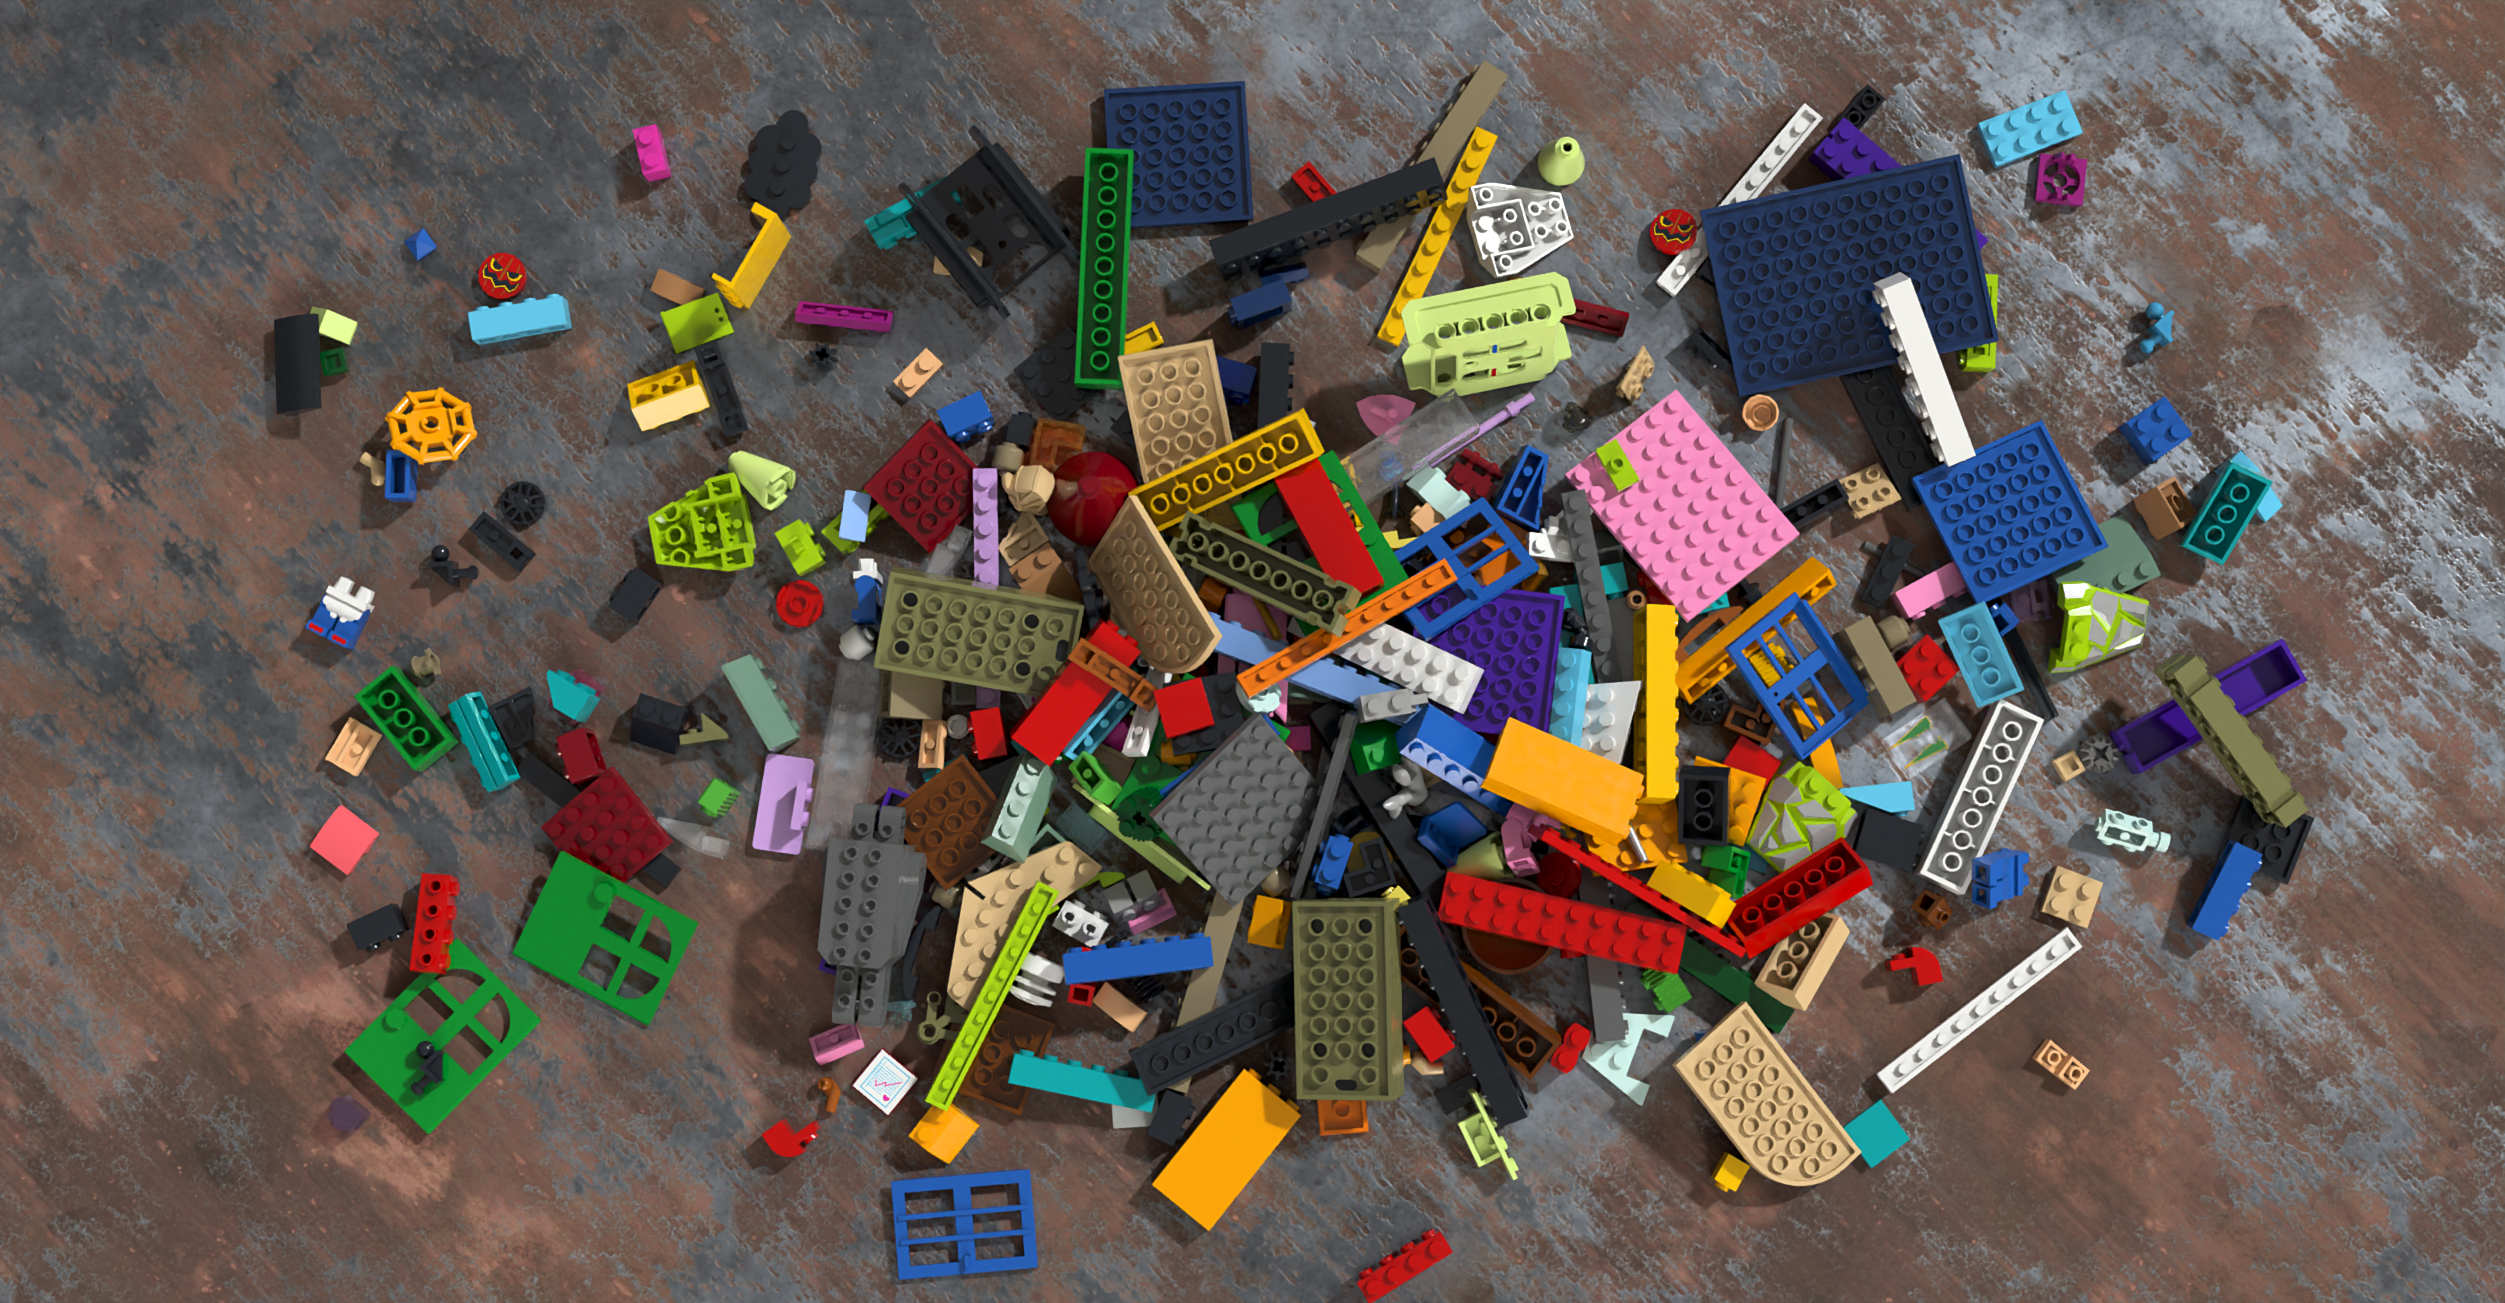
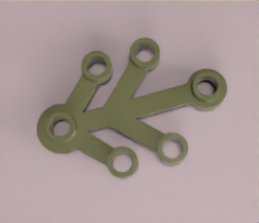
(952, 1014)

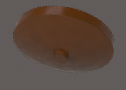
(1505, 953)

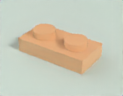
(918, 373)
(932, 744)

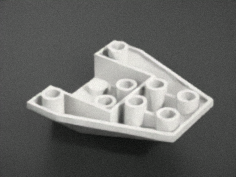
(1515, 226)

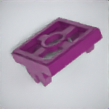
(2079, 166)

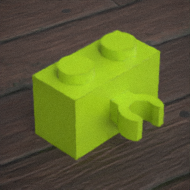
(800, 547)

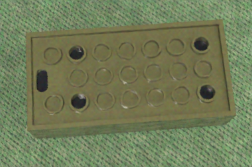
(975, 631)
(1348, 999)

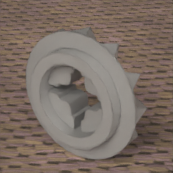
(2088, 754)

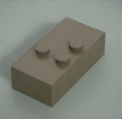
(1875, 667)

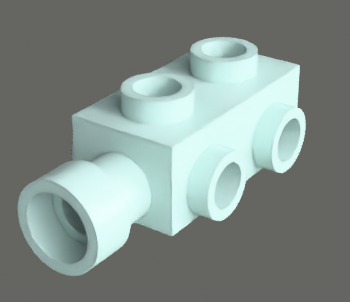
(2129, 831)

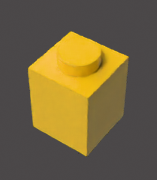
(1729, 1172)

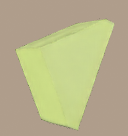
(334, 325)

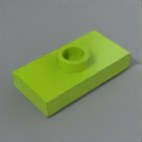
(1617, 465)

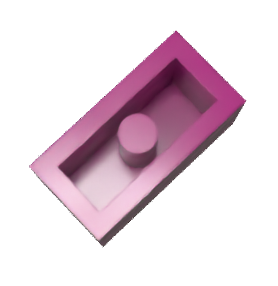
(652, 153)

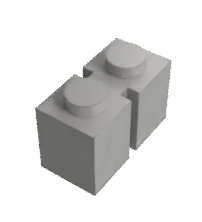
(1122, 903)

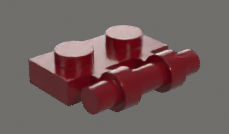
(1470, 482)

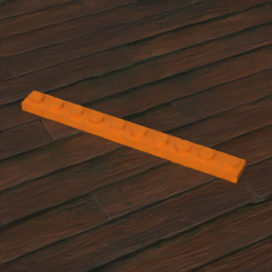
(1360, 621)

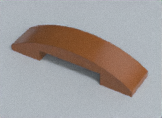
(1722, 617)
(1114, 673)

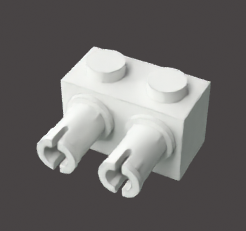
(1080, 923)

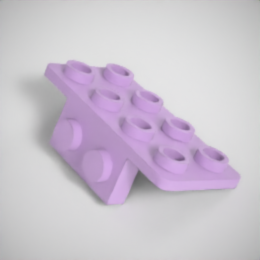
(784, 804)

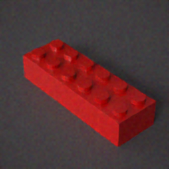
(1798, 896)

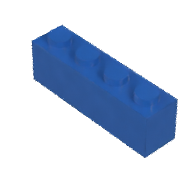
(2224, 890)

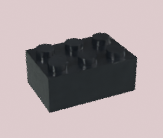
(1704, 805)

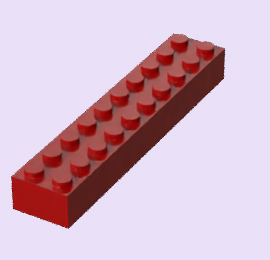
(1561, 923)

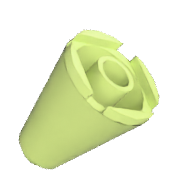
(1561, 161)
(762, 478)
(1484, 860)

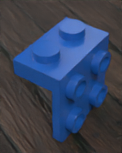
(1449, 831)

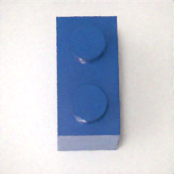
(400, 477)

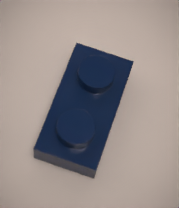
(1291, 273)

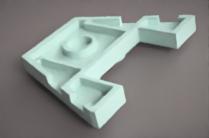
(1614, 1057)

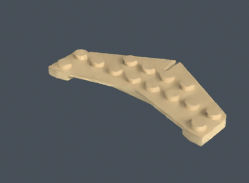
(987, 922)

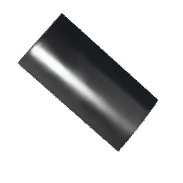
(297, 364)

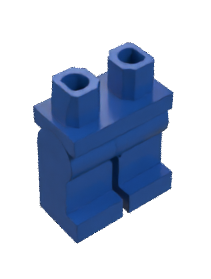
(2001, 877)

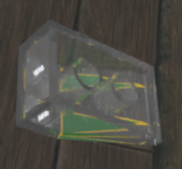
(1926, 738)

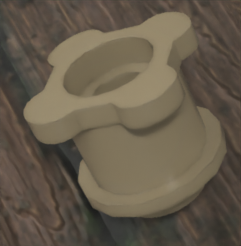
(425, 664)

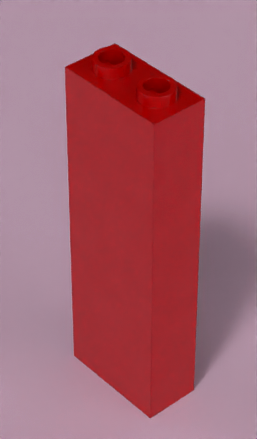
(1327, 527)
(1071, 697)

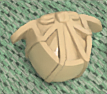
(1029, 488)

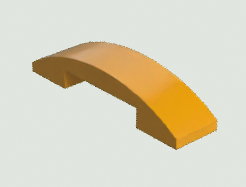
(1824, 757)

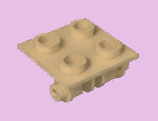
(1639, 370)
(1869, 491)

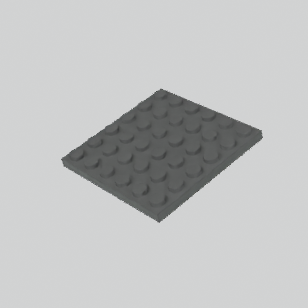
(1241, 809)

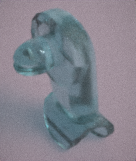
(903, 1006)

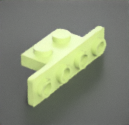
(1482, 1138)

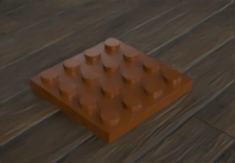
(949, 820)
(990, 1068)

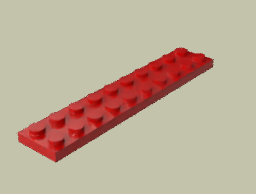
(1637, 888)

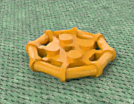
(431, 437)

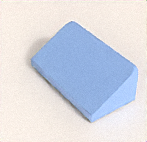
(855, 516)

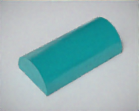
(2226, 512)

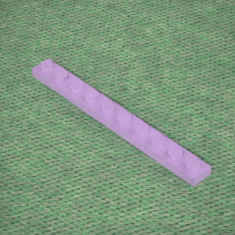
(986, 551)

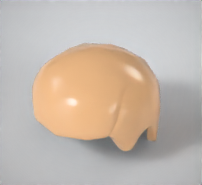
(1760, 412)

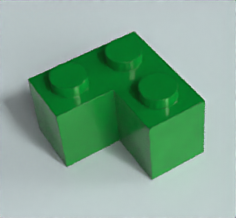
(1727, 868)

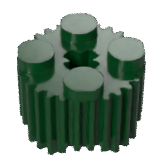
(1135, 815)

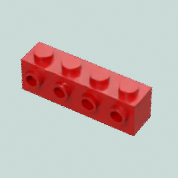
(434, 923)
(1404, 1265)

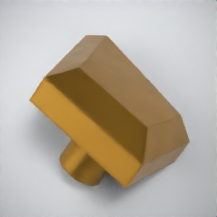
(1534, 581)

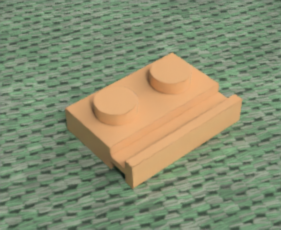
(353, 746)

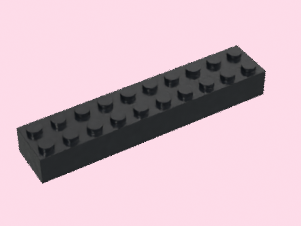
(1329, 220)

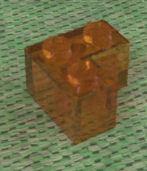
(1051, 437)

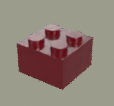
(581, 756)

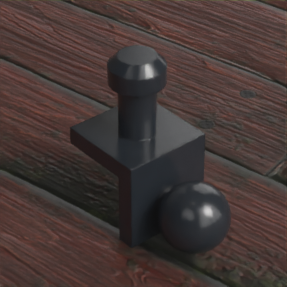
(449, 569)
(1350, 822)
(431, 1067)

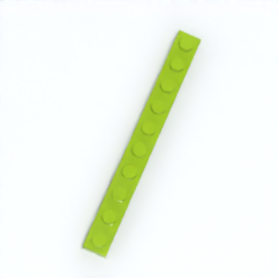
(991, 995)

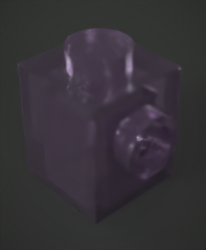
(347, 1114)

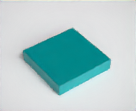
(1876, 1133)

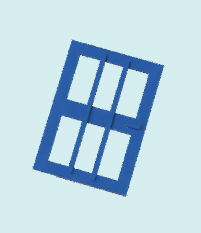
(1477, 596)
(1805, 669)
(964, 1223)

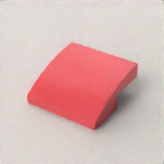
(344, 839)

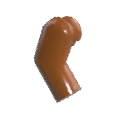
(832, 1092)

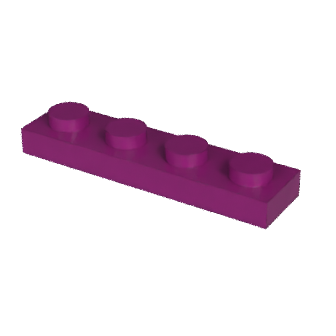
(844, 316)

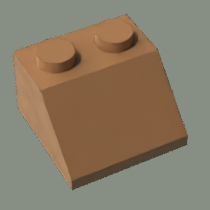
(2165, 508)

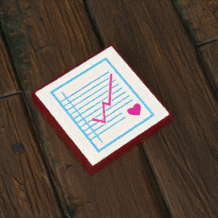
(885, 1081)

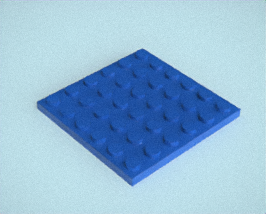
(2009, 513)

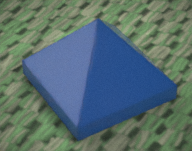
(420, 244)

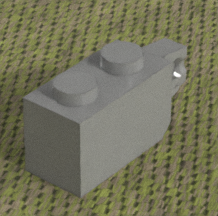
(1388, 704)

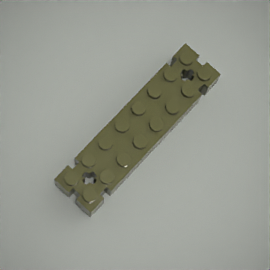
(1264, 574)
(2231, 739)

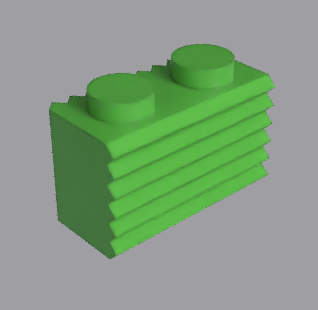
(1095, 778)
(717, 798)
(1667, 989)

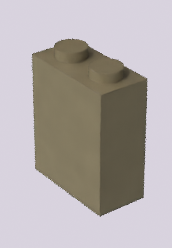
(910, 696)

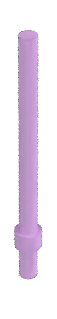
(1511, 409)

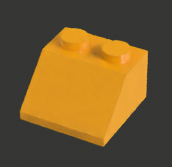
(944, 1132)

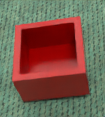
(1926, 668)
(989, 734)
(1428, 1032)

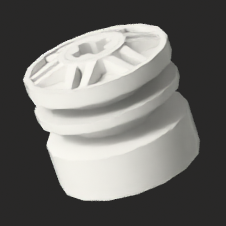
(1035, 979)

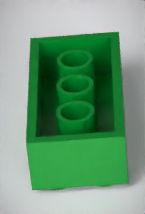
(406, 718)

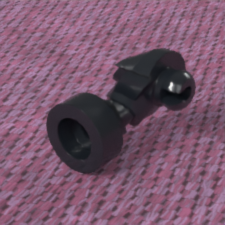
(1575, 623)

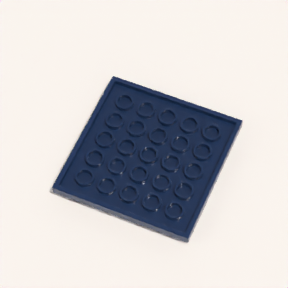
(1186, 152)

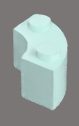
(1432, 487)

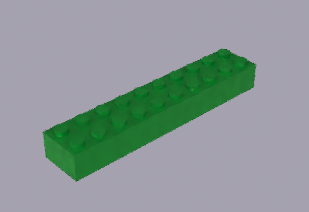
(1104, 268)

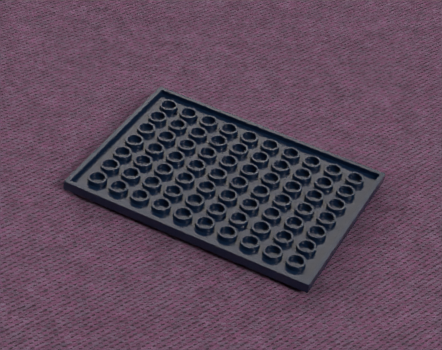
(1804, 262)

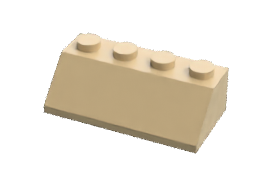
(1803, 961)

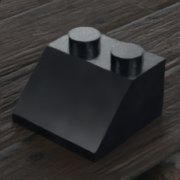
(658, 723)

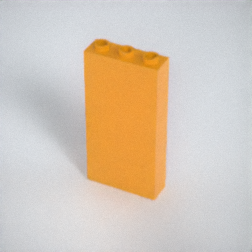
(1563, 781)
(1227, 1148)

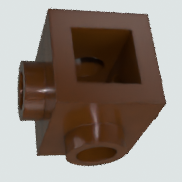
(1931, 909)

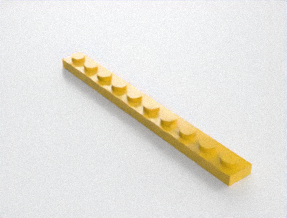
(1438, 233)

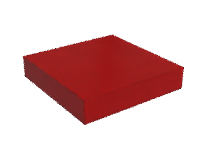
(1184, 708)

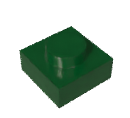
(334, 362)

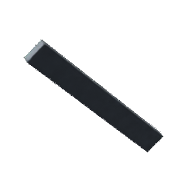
(563, 792)

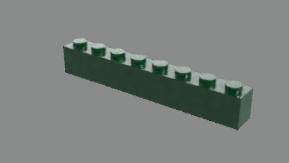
(1721, 977)

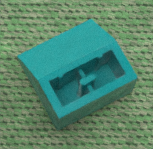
(571, 698)

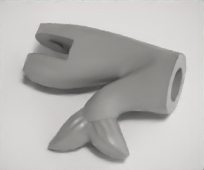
(1413, 787)

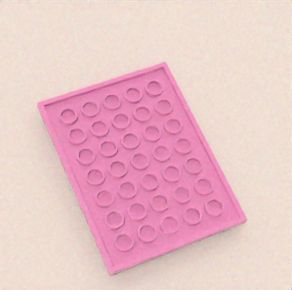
(1695, 512)

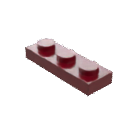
(1598, 318)

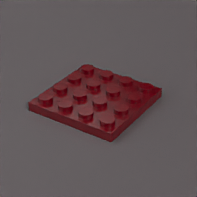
(925, 485)
(608, 828)

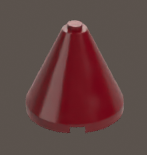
(1089, 495)

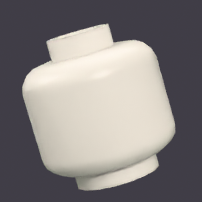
(857, 642)

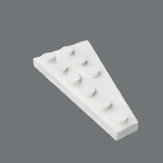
(1608, 718)

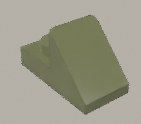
(711, 733)

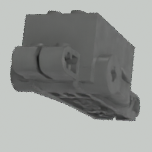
(868, 910)

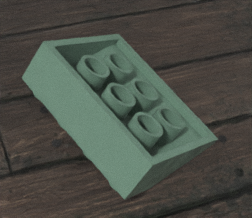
(2117, 567)

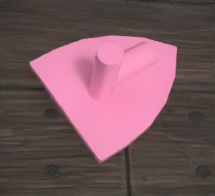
(1384, 412)

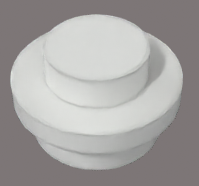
(957, 726)

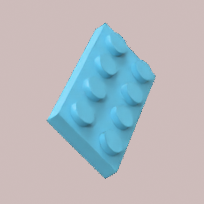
(2029, 129)
(1981, 654)

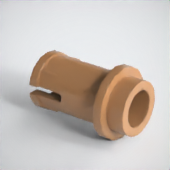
(1641, 600)

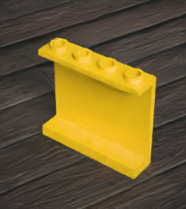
(758, 261)

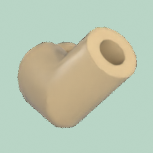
(378, 468)
(1423, 1066)

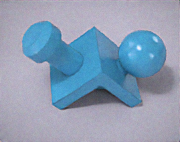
(2159, 330)

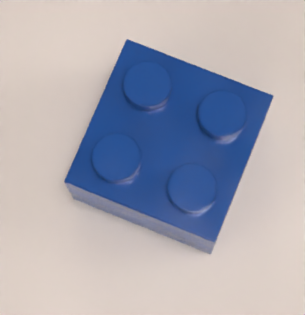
(966, 418)
(2155, 431)

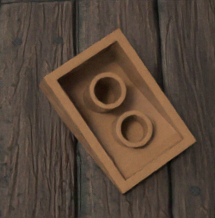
(1045, 574)

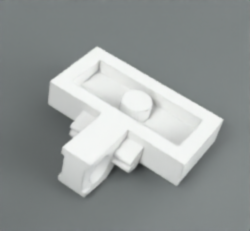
(1549, 543)

